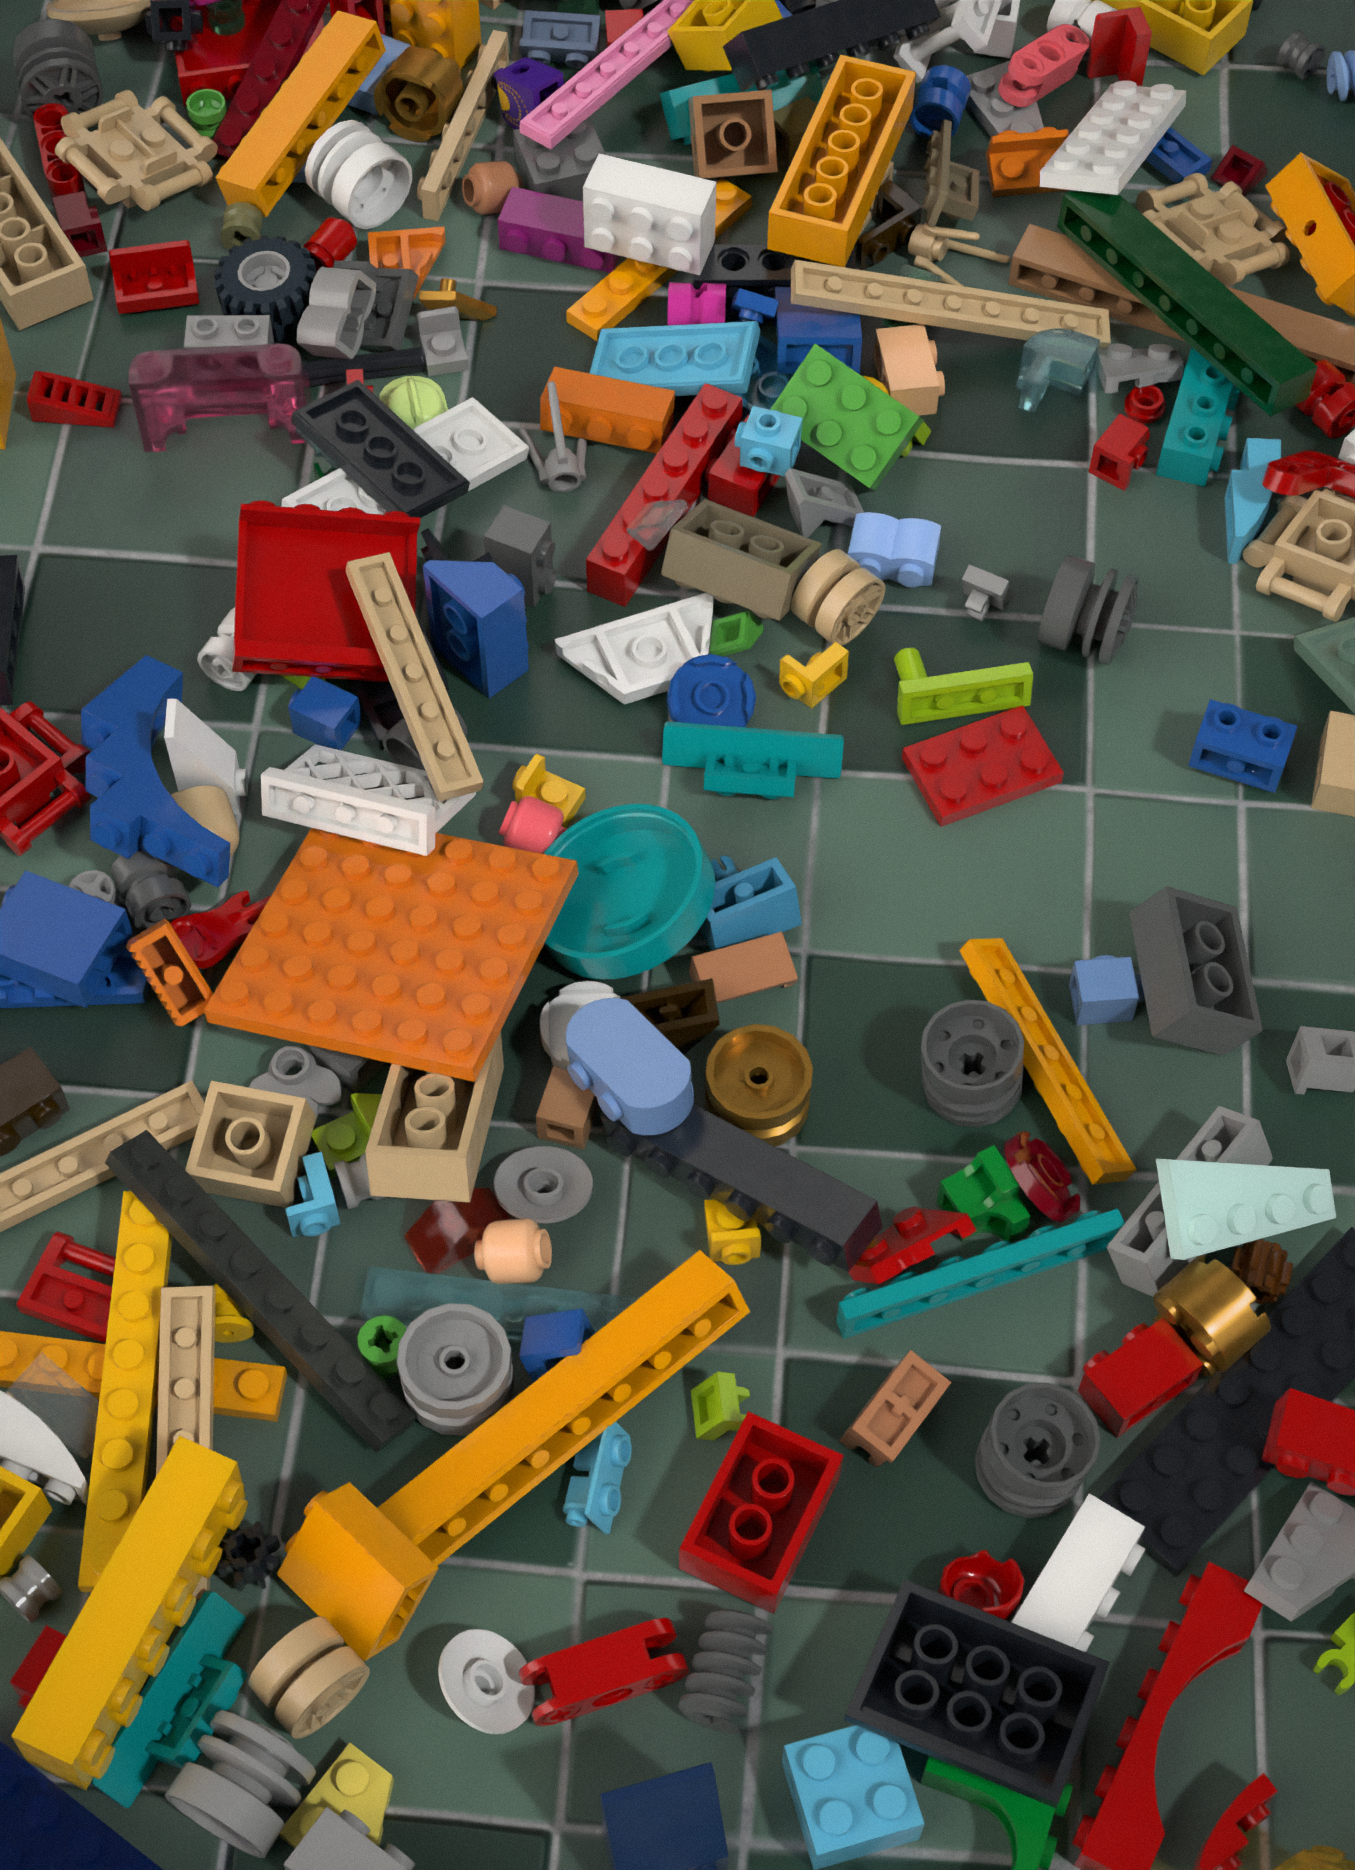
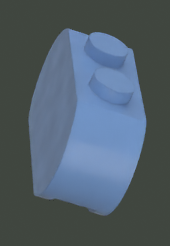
(629, 1067)

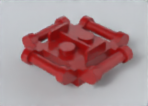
(32, 772)

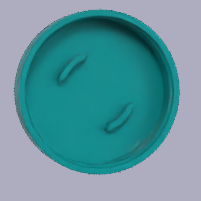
(636, 891)

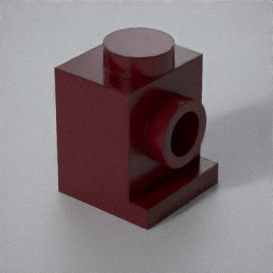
(80, 223)

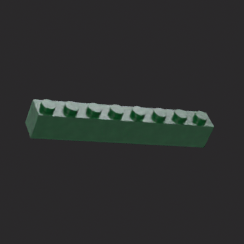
(1188, 299)

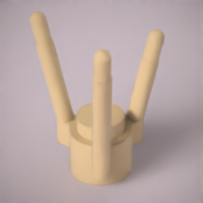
(933, 242)

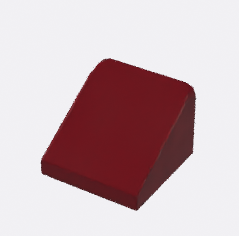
(1240, 168)

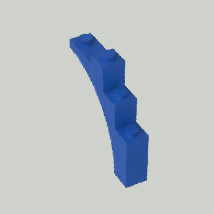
(132, 802)

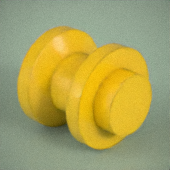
(230, 1320)

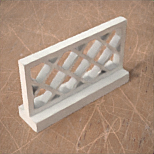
(349, 810)

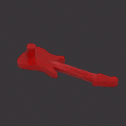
(216, 932)

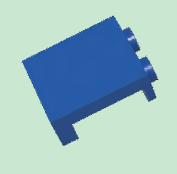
(803, 326)

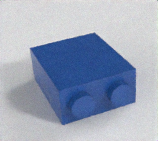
(59, 938)

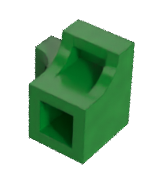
(988, 1195)

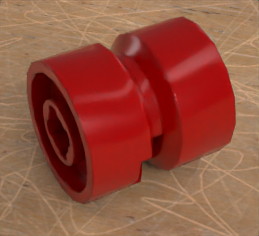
(1330, 401)

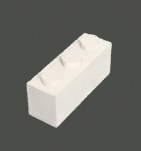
(1081, 1574)

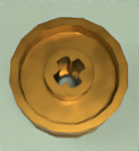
(760, 1082)

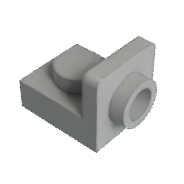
(442, 341)

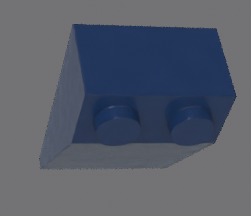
(666, 1823)

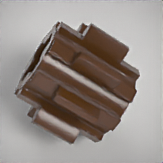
(1262, 1269)

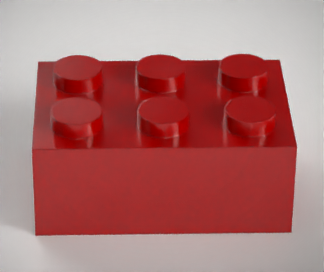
(760, 1512)

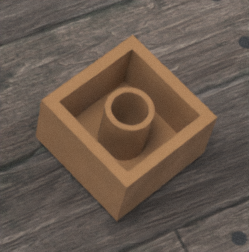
(733, 134)

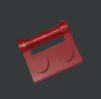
(67, 1297)

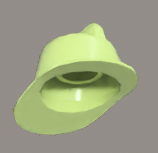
(414, 399)

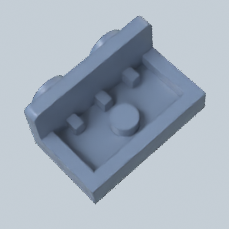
(560, 38)

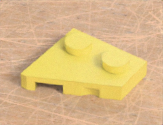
(349, 1784)

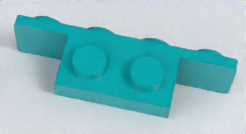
(752, 758)
(178, 1701)

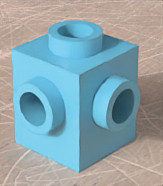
(769, 441)

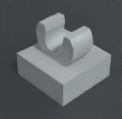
(984, 590)

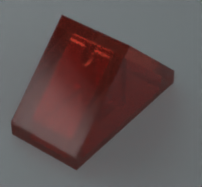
(451, 1229)

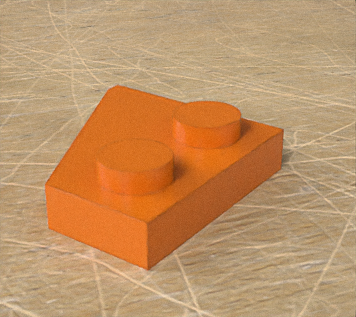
(407, 250)

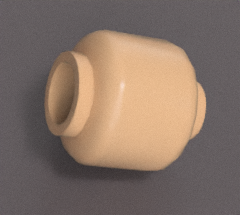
(513, 1251)

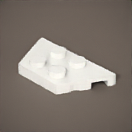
(641, 651)

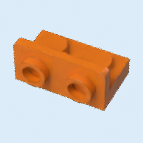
(1017, 158)

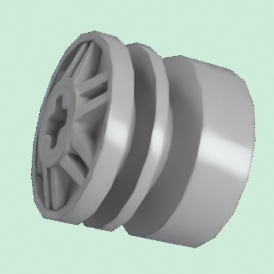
(245, 1776)

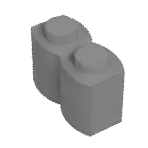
(336, 313)

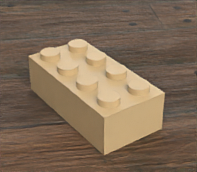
(432, 1132)

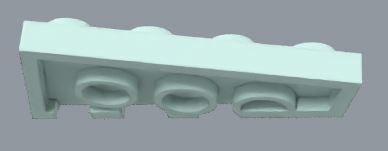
(1233, 1204)

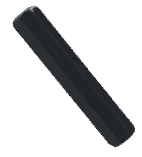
(373, 365)

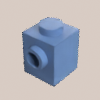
(1105, 990)

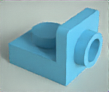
(319, 1206)

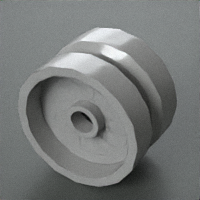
(455, 1368)

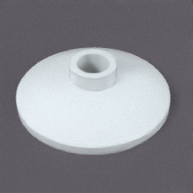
(483, 1681)

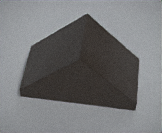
(680, 1012)

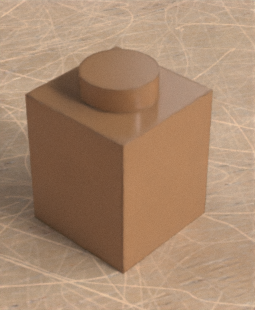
(565, 1111)

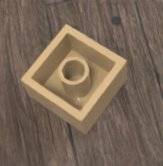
(251, 1144)

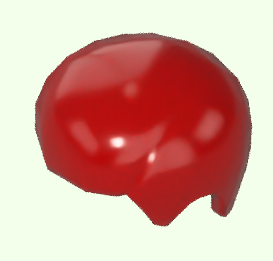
(984, 1583)

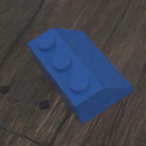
(478, 621)

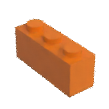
(610, 410)

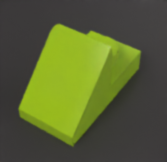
(348, 1135)

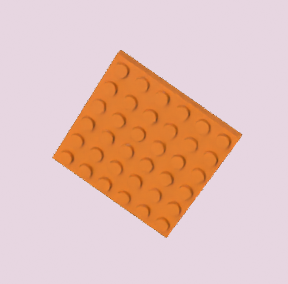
(395, 949)

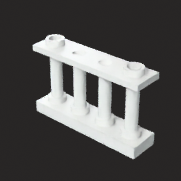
(969, 21)

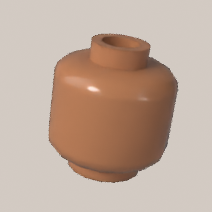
(489, 185)

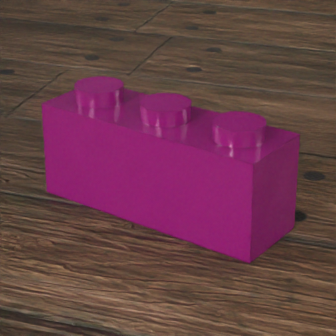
(548, 229)

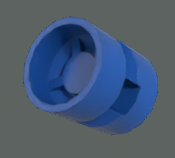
(940, 97)

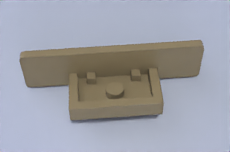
(949, 185)

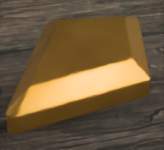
(447, 296)

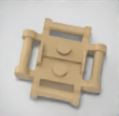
(133, 154)
(1217, 228)
(1314, 545)

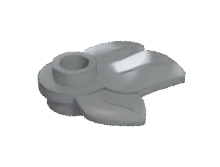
(313, 1082)

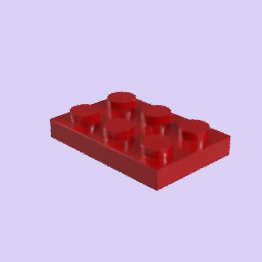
(982, 765)

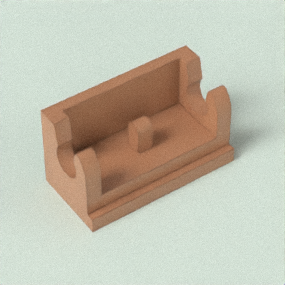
(746, 967)
(896, 1409)

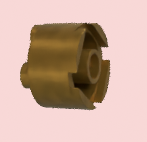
(419, 93)
(1211, 1313)

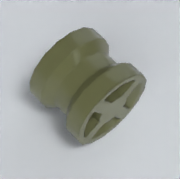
(240, 223)

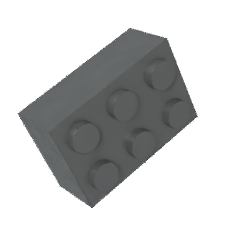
(1195, 971)

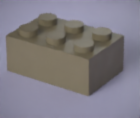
(738, 559)

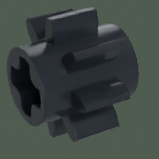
(254, 1571)

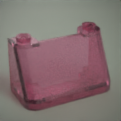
(213, 383)

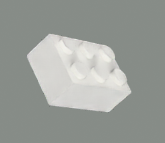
(649, 214)

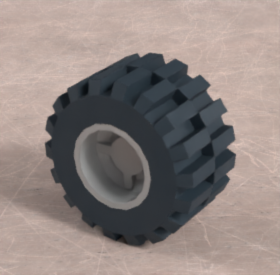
(267, 280)

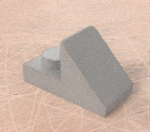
(819, 499)

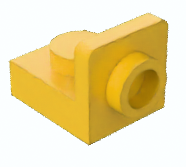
(818, 678)
(550, 788)
(729, 1237)

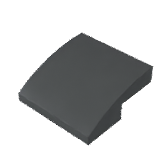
(392, 304)

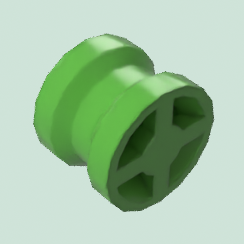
(384, 1357)

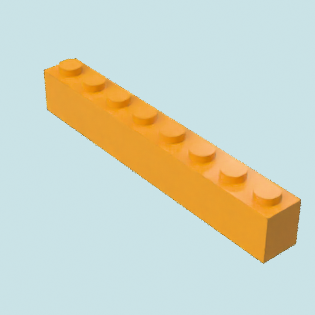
(566, 1408)

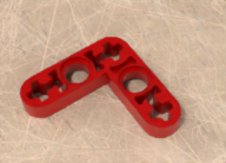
(1307, 472)

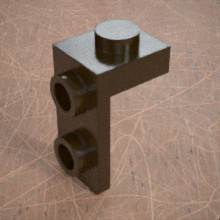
(899, 218)

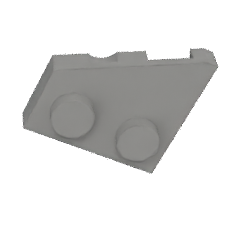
(1146, 366)

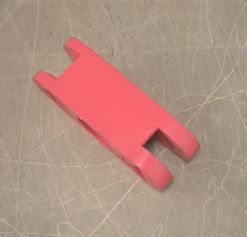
(1043, 65)

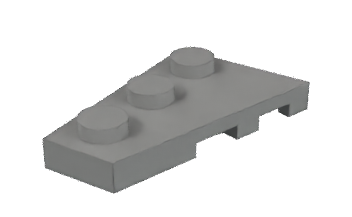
(991, 108)
(1308, 1555)

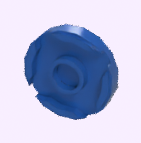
(711, 692)

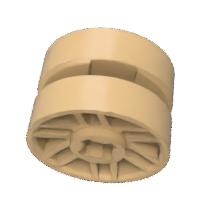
(837, 597)
(308, 1677)

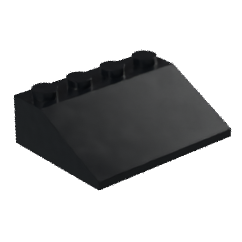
(978, 1693)

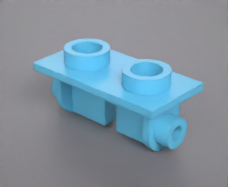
(598, 1495)

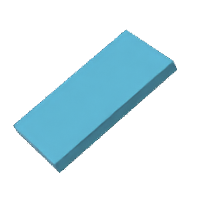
(680, 356)

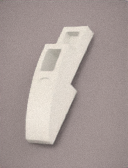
(38, 1454)

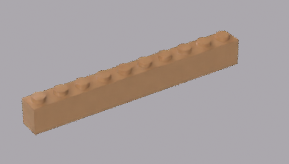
(1064, 272)

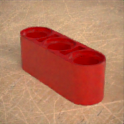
(60, 176)

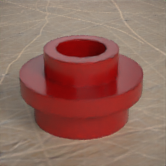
(1145, 404)

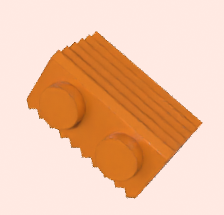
(171, 972)

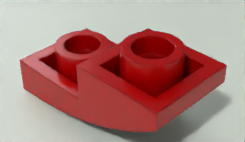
(1226, 1840)

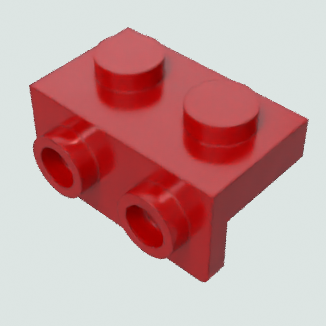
(154, 276)

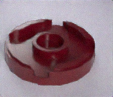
(1041, 1176)

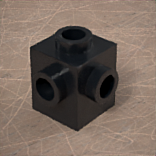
(159, 23)

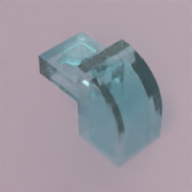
(1055, 359)

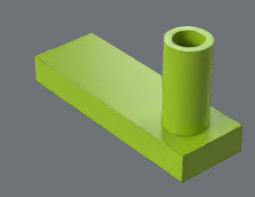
(958, 693)

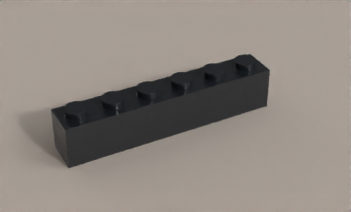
(821, 36)
(758, 1184)

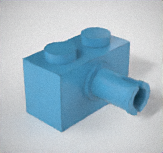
(750, 903)

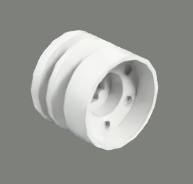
(358, 174)

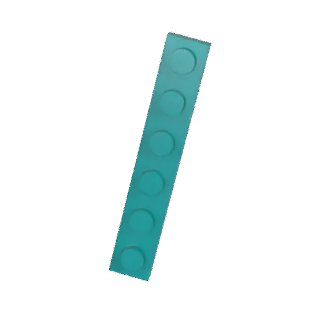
(963, 1277)

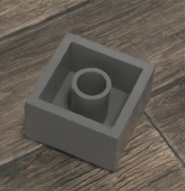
(562, 168)

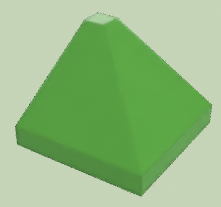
(734, 633)

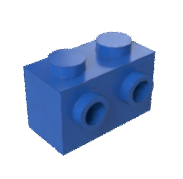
(1242, 745)

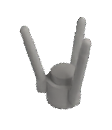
(562, 468)

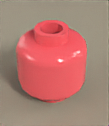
(531, 825)

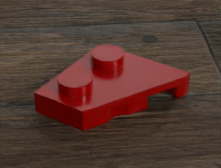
(907, 1242)

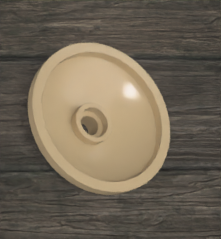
(100, 17)

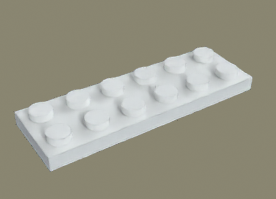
(1113, 138)
(463, 435)

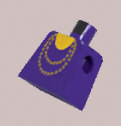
(524, 87)

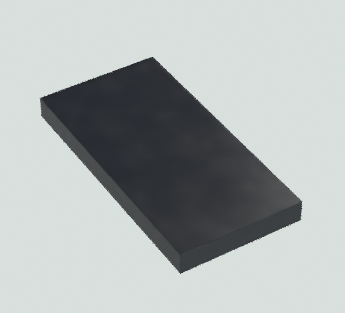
(380, 451)

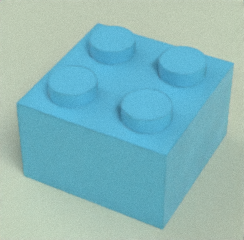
(851, 1795)

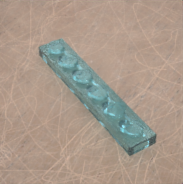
(412, 1293)

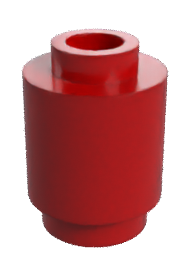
(331, 242)

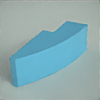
(1246, 497)

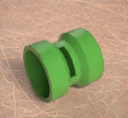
(206, 111)

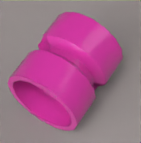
(696, 306)

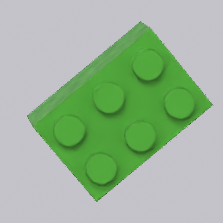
(847, 417)

